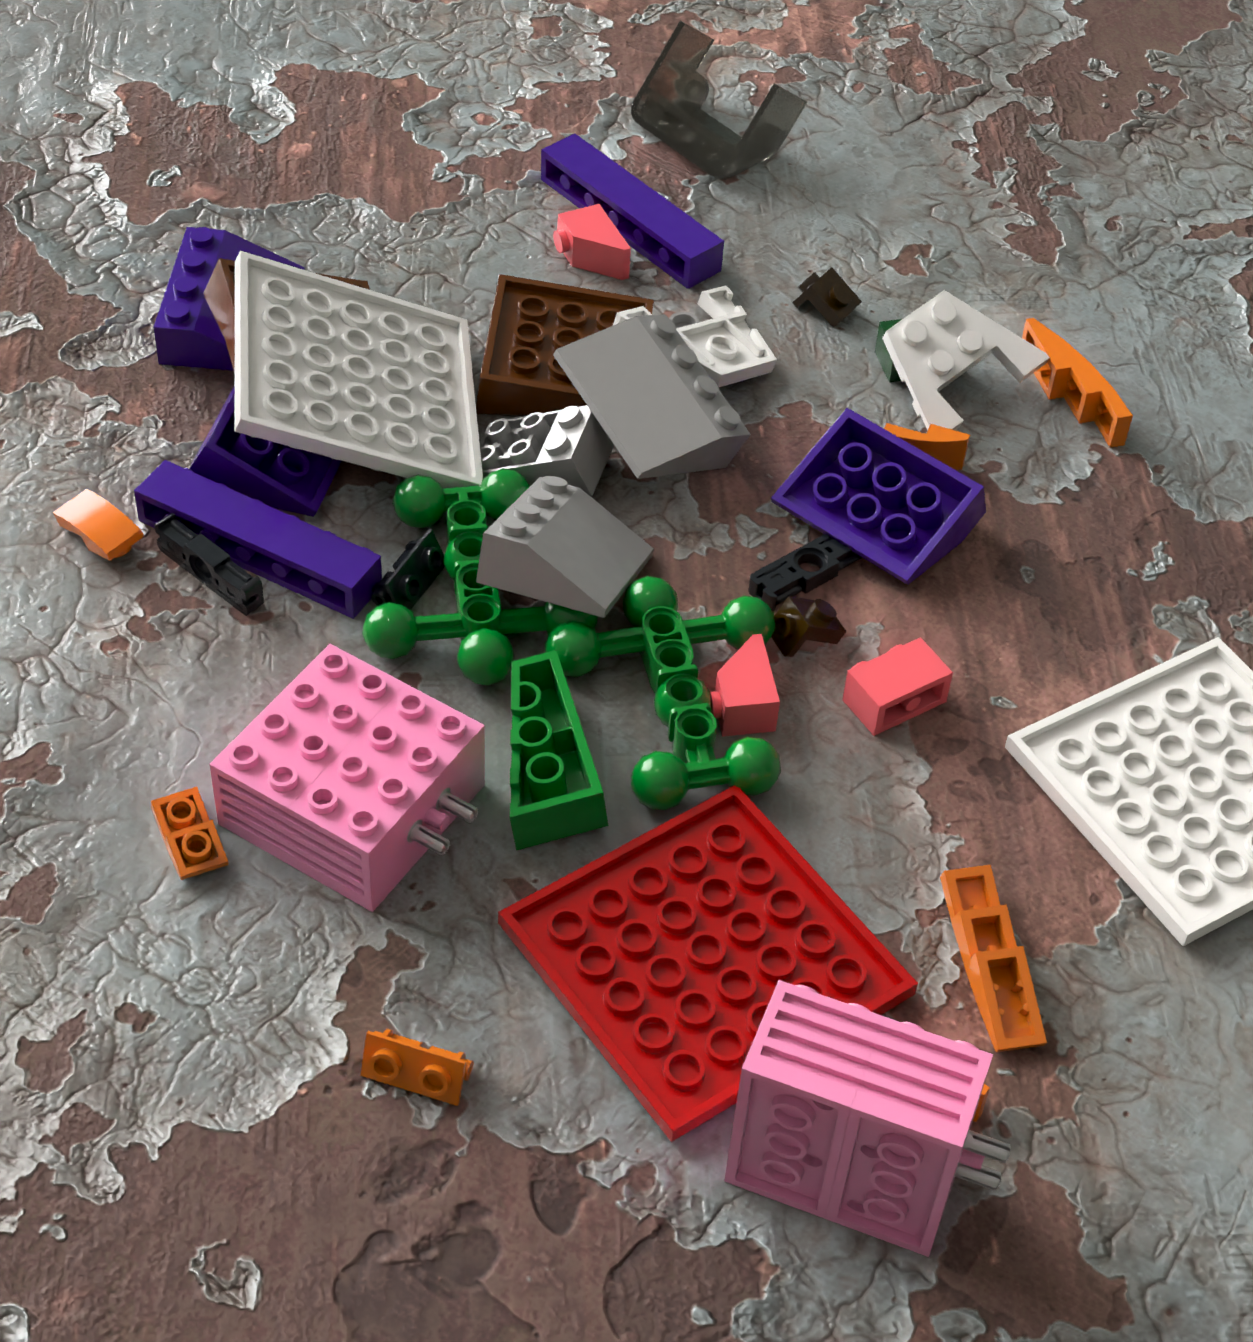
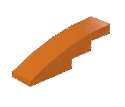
(1080, 383)
(992, 959)

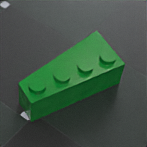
(551, 764)

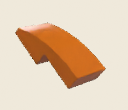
(939, 442)
(100, 525)
(188, 833)

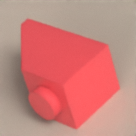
(592, 242)
(746, 692)

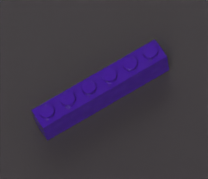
(638, 212)
(263, 538)

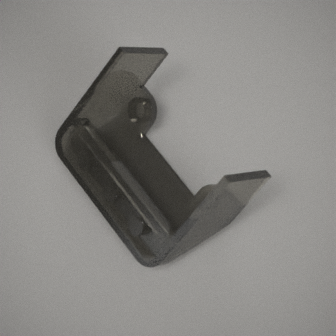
(672, 111)

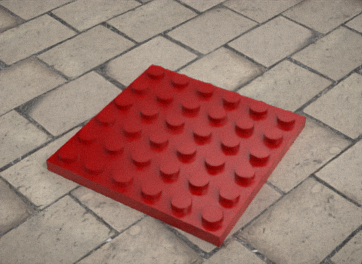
(680, 947)

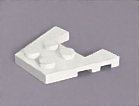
(946, 341)
(724, 343)

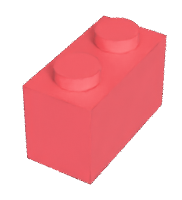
(897, 686)

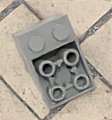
(549, 444)

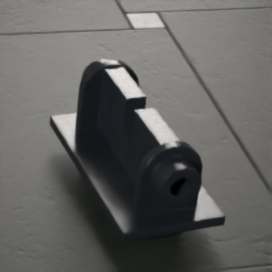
(413, 573)

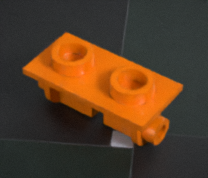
(414, 1068)

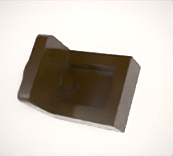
(829, 296)
(805, 620)

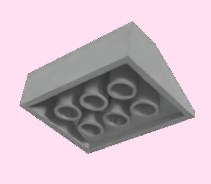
(653, 398)
(562, 549)

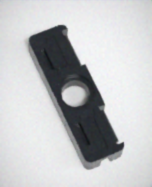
(209, 565)
(786, 578)

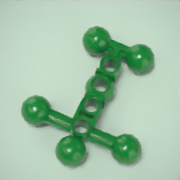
(479, 621)
(680, 698)

